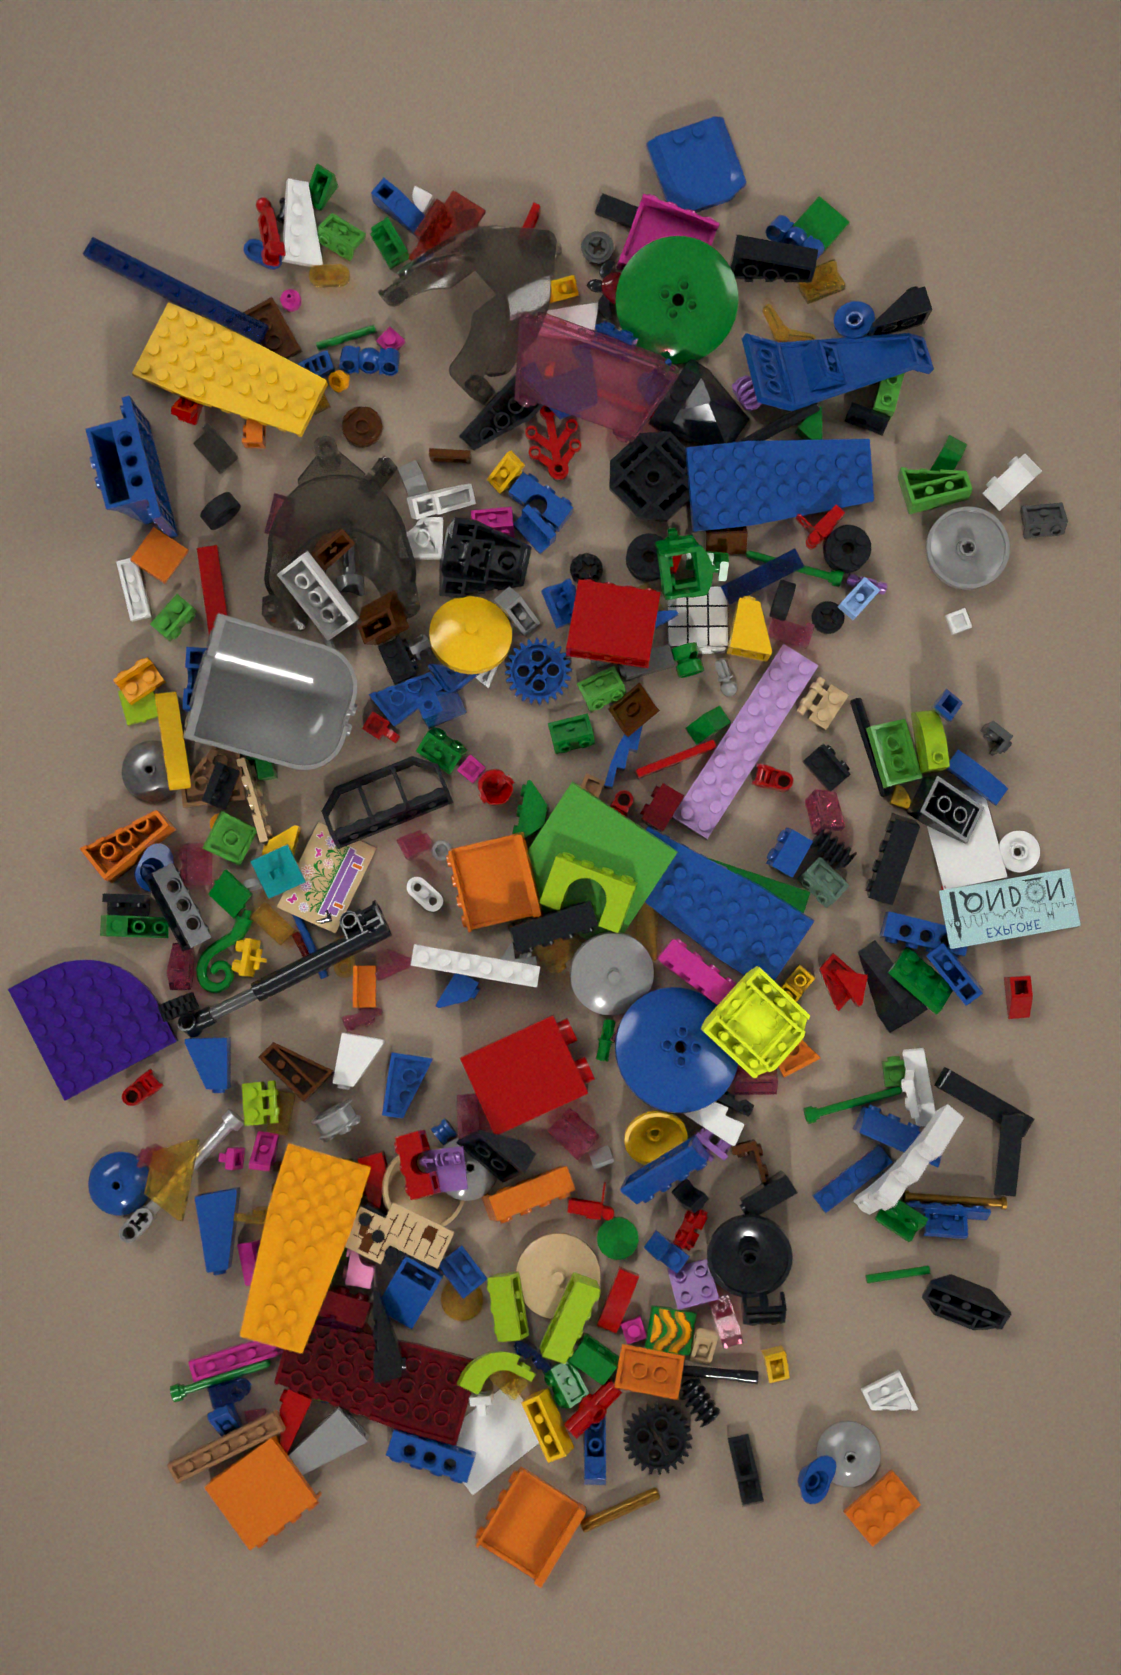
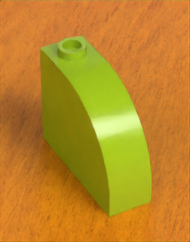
(930, 742)

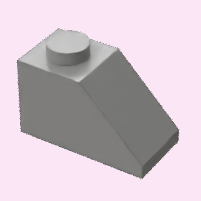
(517, 611)

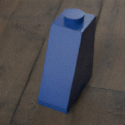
(212, 1061)

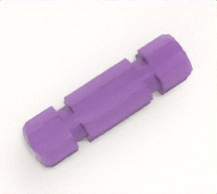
(853, 580)

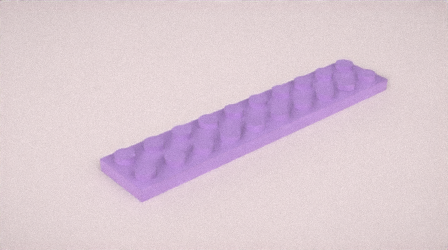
(745, 741)

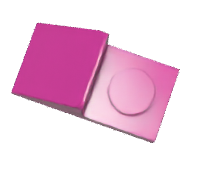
(264, 1151)

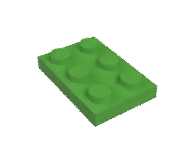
(894, 753)

